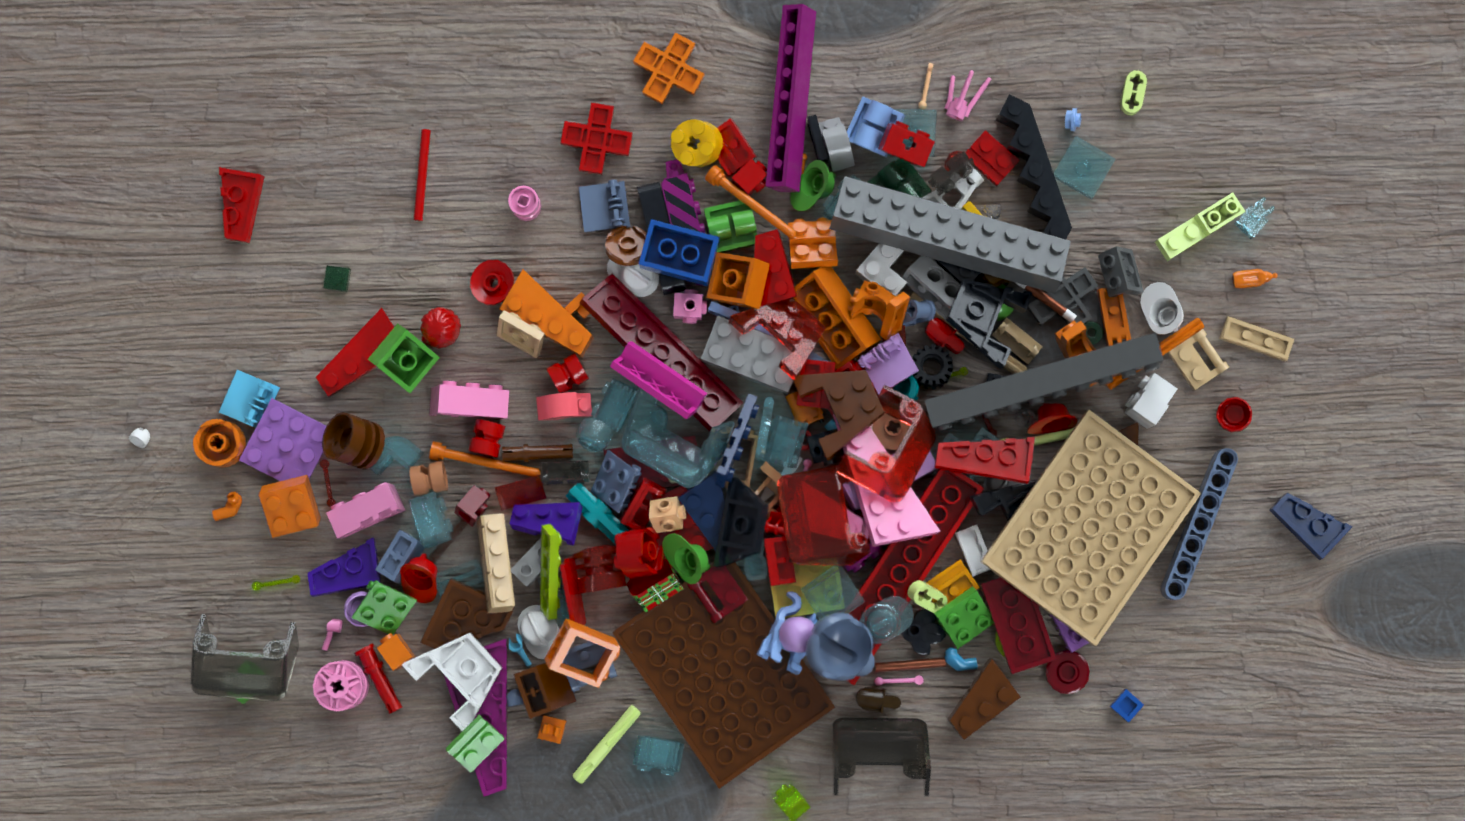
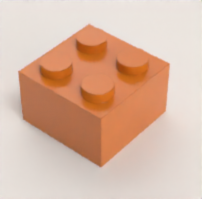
(738, 280)
(289, 506)

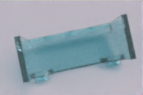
(665, 451)

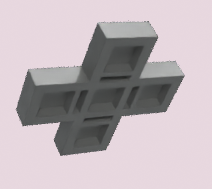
(1069, 296)

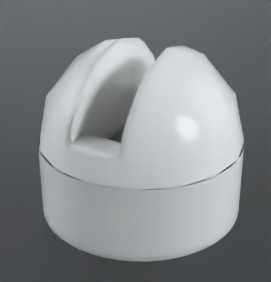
(140, 437)

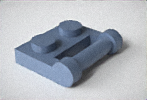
(583, 657)

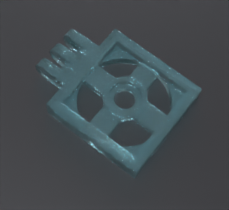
(764, 429)

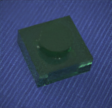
(337, 278)

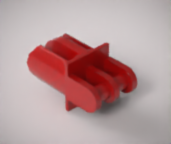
(943, 335)
(775, 523)

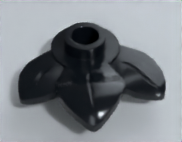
(926, 632)

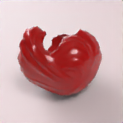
(440, 327)

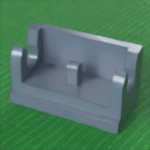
(400, 552)

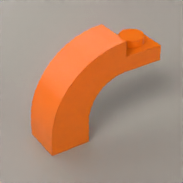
(1073, 340)

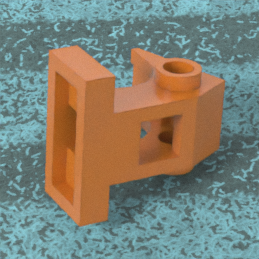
(877, 300)

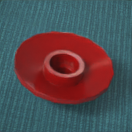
(485, 275)

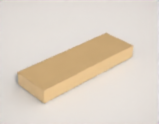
(1256, 339)

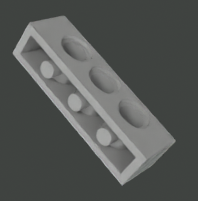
(938, 289)

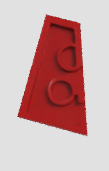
(240, 199)
(779, 281)

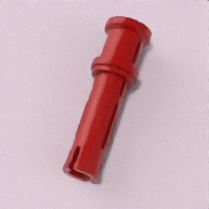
(374, 669)

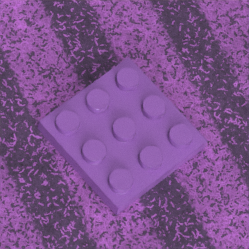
(284, 443)

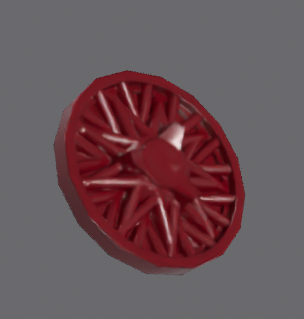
(1068, 672)

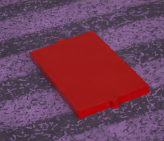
(573, 599)

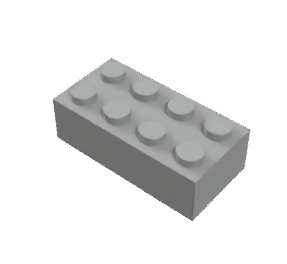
(749, 355)

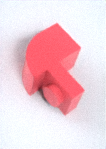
(564, 406)

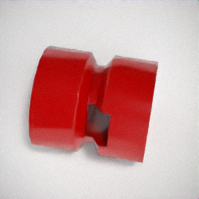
(567, 373)
(486, 438)

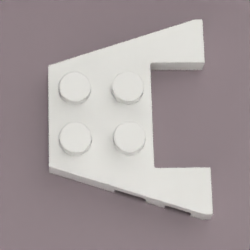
(467, 667)

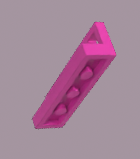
(659, 380)

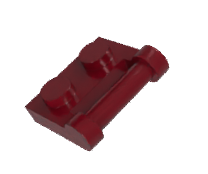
(724, 587)

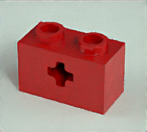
(916, 153)

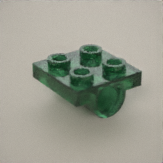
(901, 177)

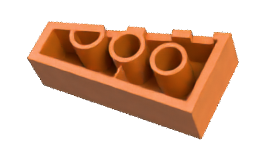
(541, 309)

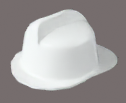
(637, 280)
(1161, 308)
(537, 631)

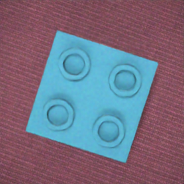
(248, 398)

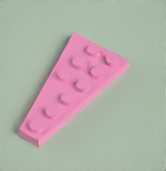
(888, 520)

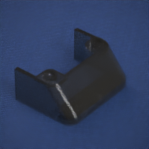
(242, 673)
(881, 743)

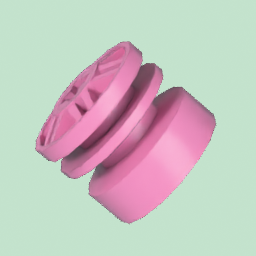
(353, 680)

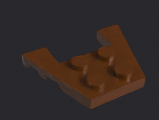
(851, 401)

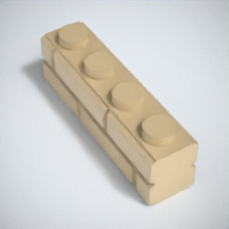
(495, 563)

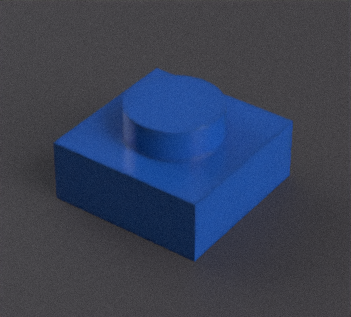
(1126, 705)

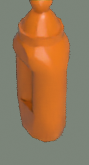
(1251, 278)

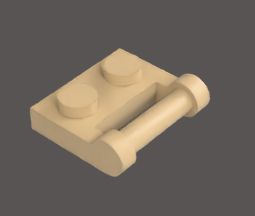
(1192, 365)

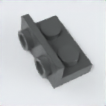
(1120, 272)

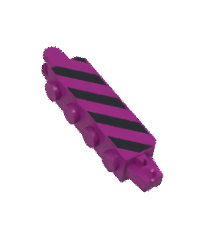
(679, 199)

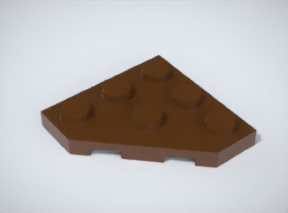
(462, 612)

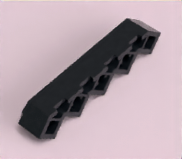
(1037, 170)

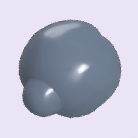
(840, 647)

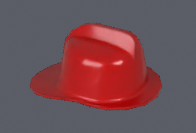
(1052, 419)
(419, 579)

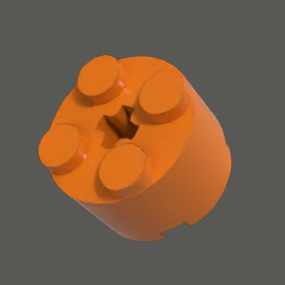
(210, 435)

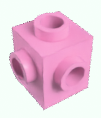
(682, 300)

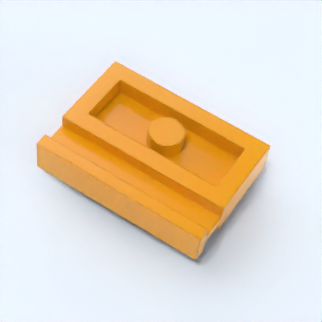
(953, 581)

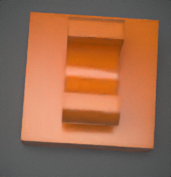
(575, 306)
(552, 729)

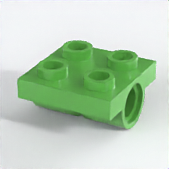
(732, 224)
(964, 617)

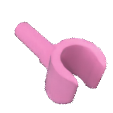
(334, 625)

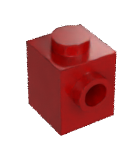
(751, 177)

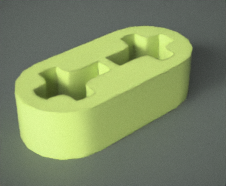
(1128, 91)
(929, 593)

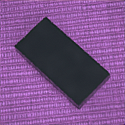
(817, 138)

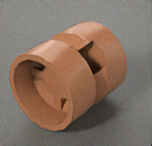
(428, 478)

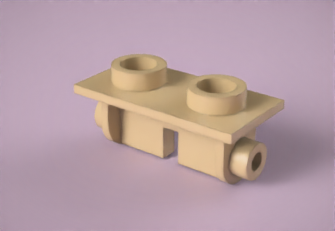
(1016, 339)

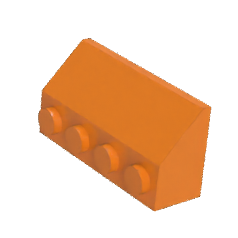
(828, 301)

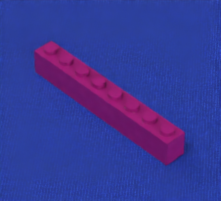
(791, 98)

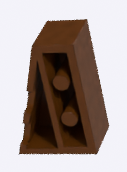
(983, 701)

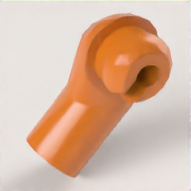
(231, 508)

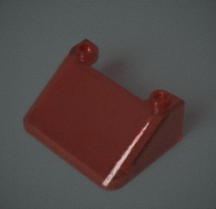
(818, 519)

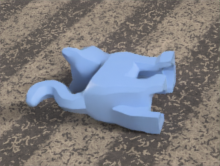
(771, 644)

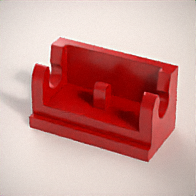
(637, 512)
(779, 567)

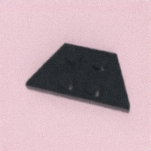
(741, 524)

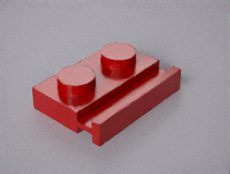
(735, 148)
(991, 158)
(818, 398)

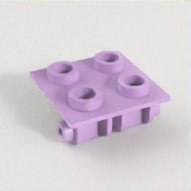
(888, 363)

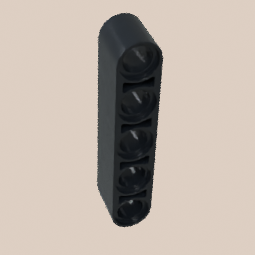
(654, 208)

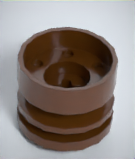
(353, 441)

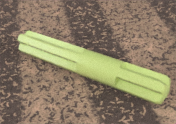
(606, 744)

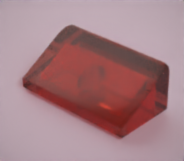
(520, 492)

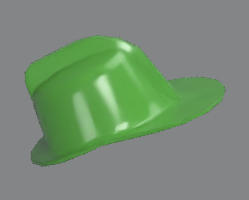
(815, 184)
(686, 558)

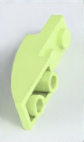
(1200, 226)

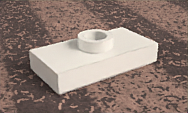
(973, 549)

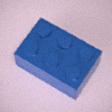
(679, 252)

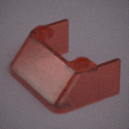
(890, 474)

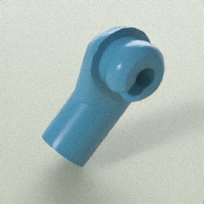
(957, 662)

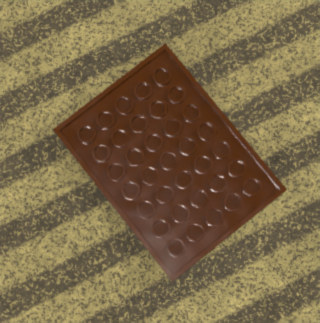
(715, 685)

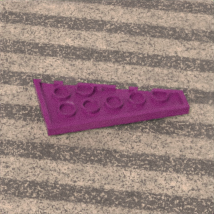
(493, 769)

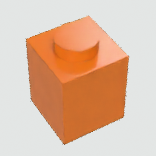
(395, 651)

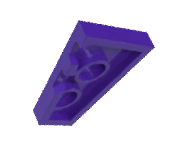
(561, 516)
(346, 572)

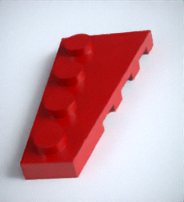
(996, 459)

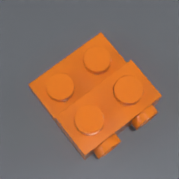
(813, 244)

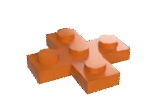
(668, 68)

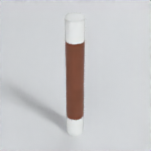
(1050, 302)

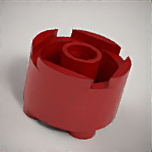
(638, 552)

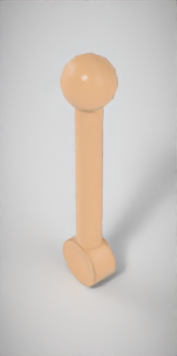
(922, 104)

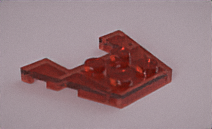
(790, 325)

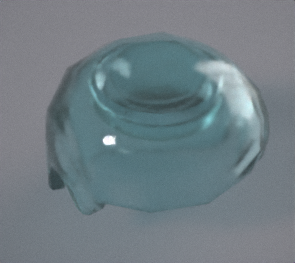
(594, 435)

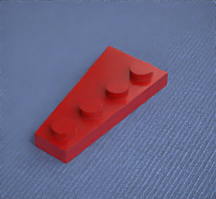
(353, 360)

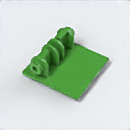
(383, 607)

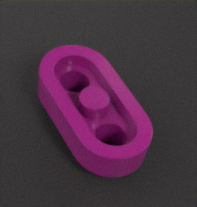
(875, 552)

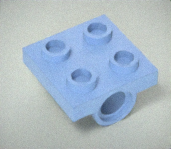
(870, 124)

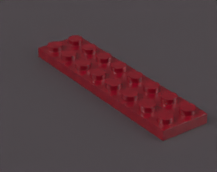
(632, 321)

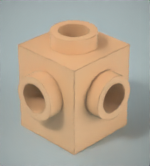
(666, 514)

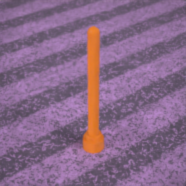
(716, 177)
(439, 451)

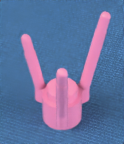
(957, 109)

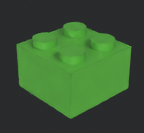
(403, 358)

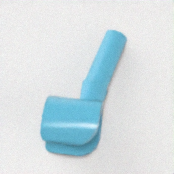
(518, 647)

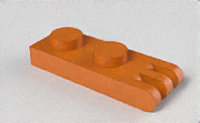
(1113, 317)

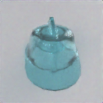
(888, 618)

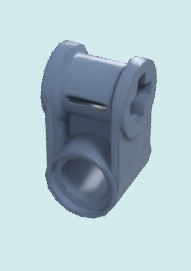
(919, 312)

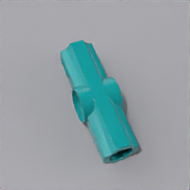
(596, 512)

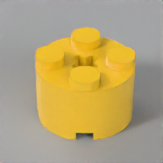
(706, 151)

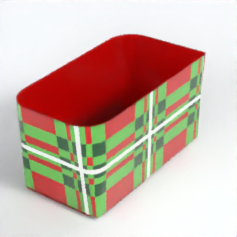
(655, 588)

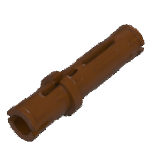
(537, 452)

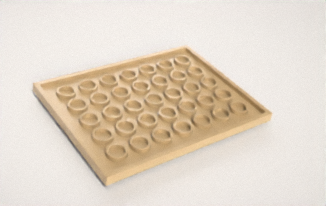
(1091, 527)

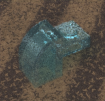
(401, 450)

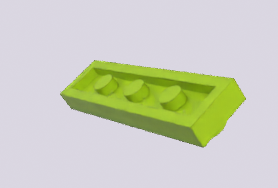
(549, 571)

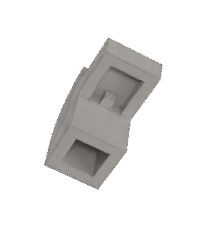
(837, 144)

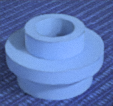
(1072, 119)

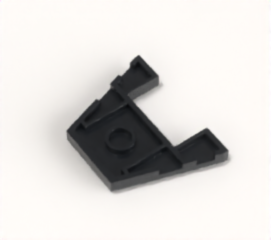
(976, 312)
(1007, 497)

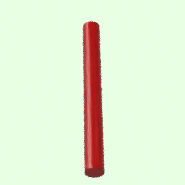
(422, 175)

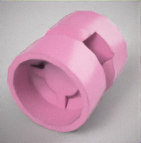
(524, 203)

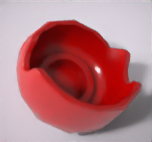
(1234, 414)

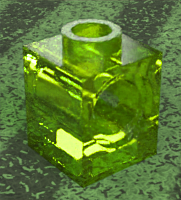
(791, 802)

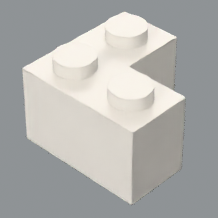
(878, 268)
(1151, 400)

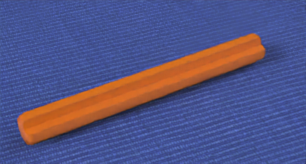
(1168, 344)

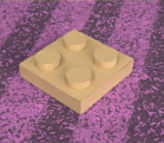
(520, 334)

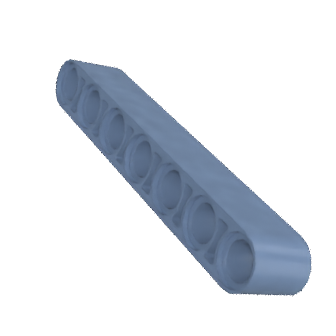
(1208, 517)

